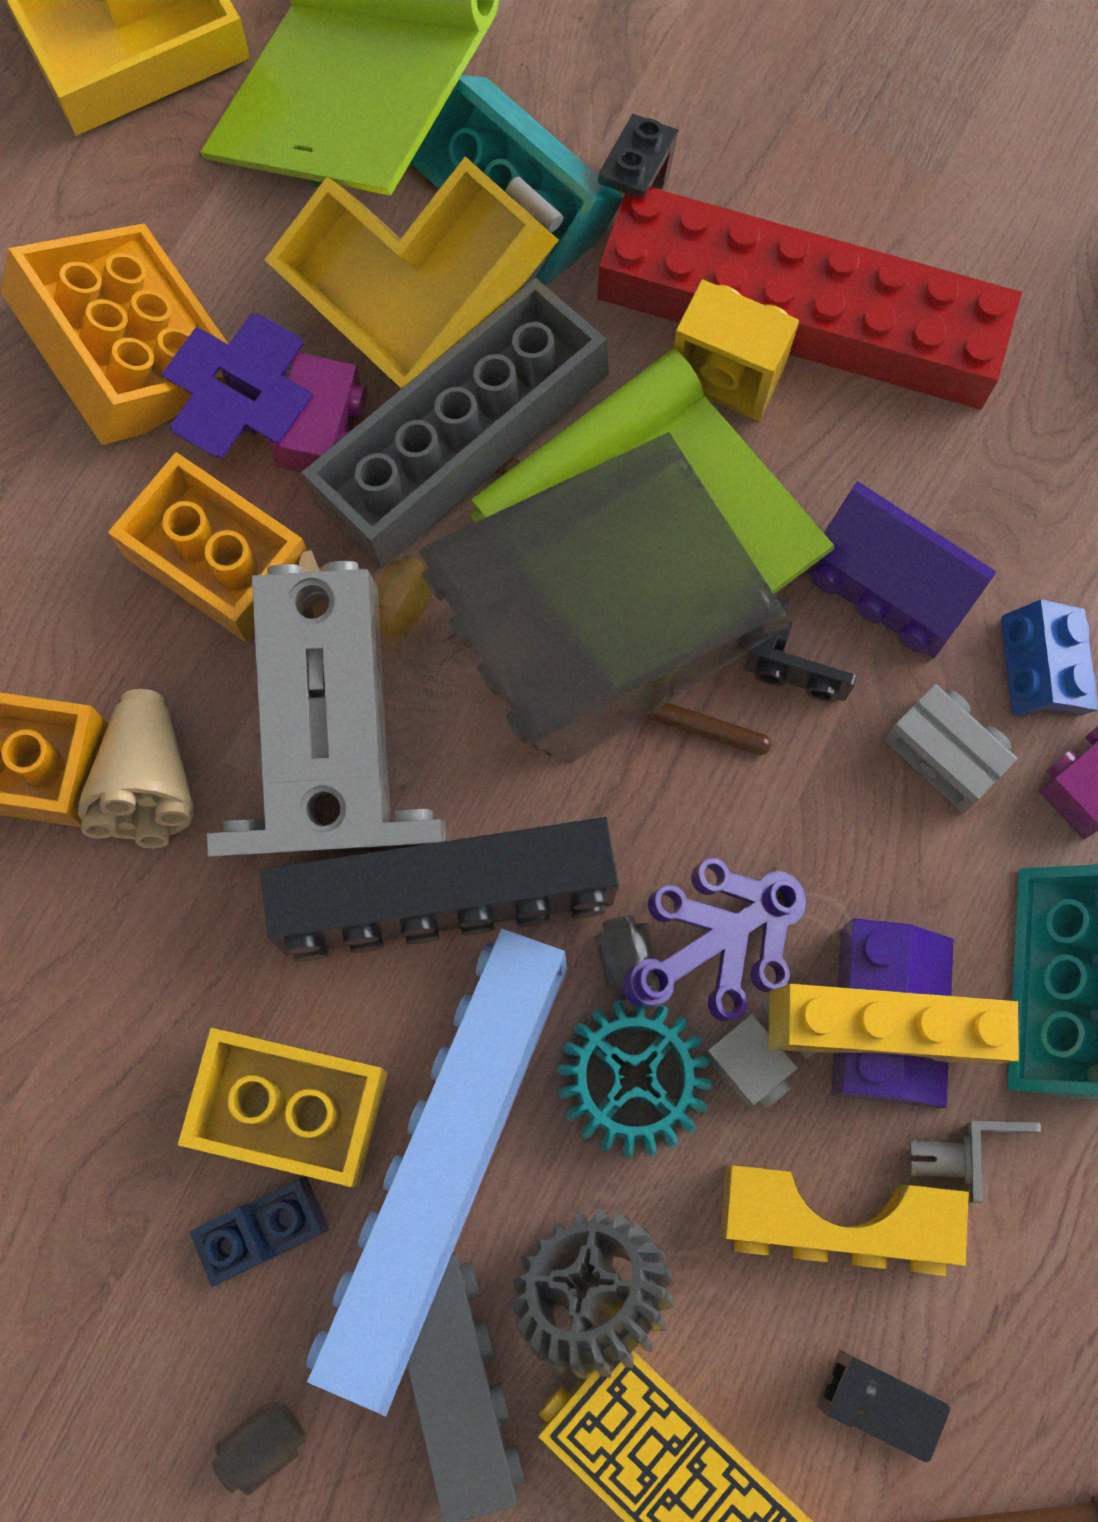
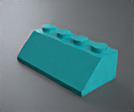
(509, 144)
(1056, 982)

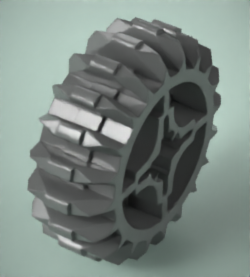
(606, 1312)

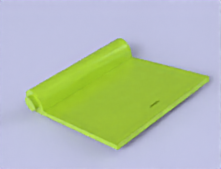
(350, 89)
(672, 400)

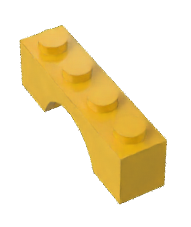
(893, 1023)
(914, 1225)

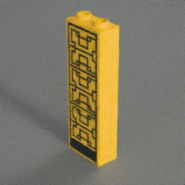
(655, 1452)

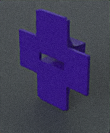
(255, 393)

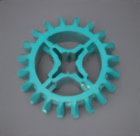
(666, 1040)

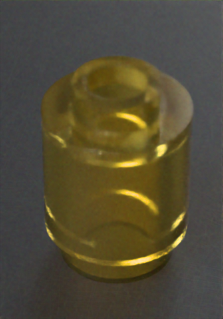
(403, 596)

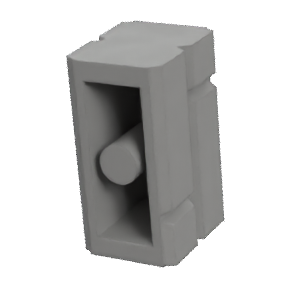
(951, 747)

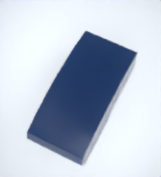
(258, 1231)

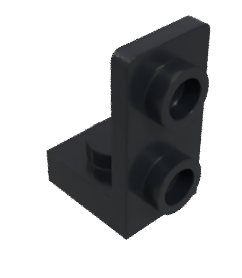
(640, 157)
(777, 668)
(883, 1406)

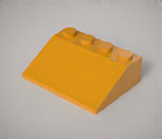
(107, 324)

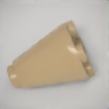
(137, 776)

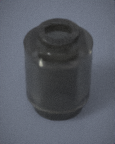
(620, 948)
(258, 1448)

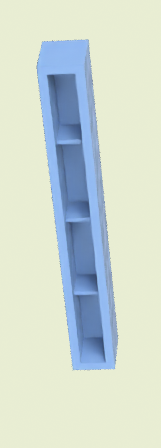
(439, 1174)

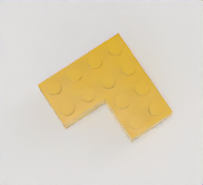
(126, 53)
(417, 292)

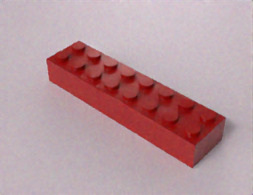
(851, 302)

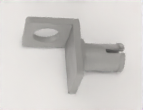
(964, 1157)

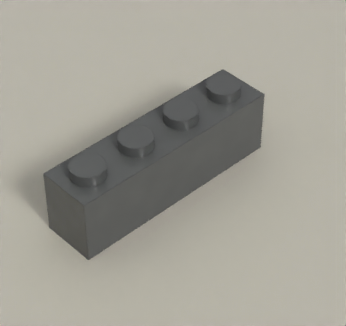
(460, 1406)

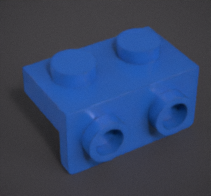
(1049, 659)

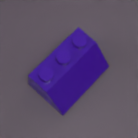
(899, 571)
(893, 960)

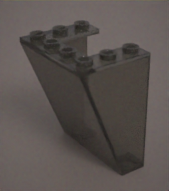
(603, 597)

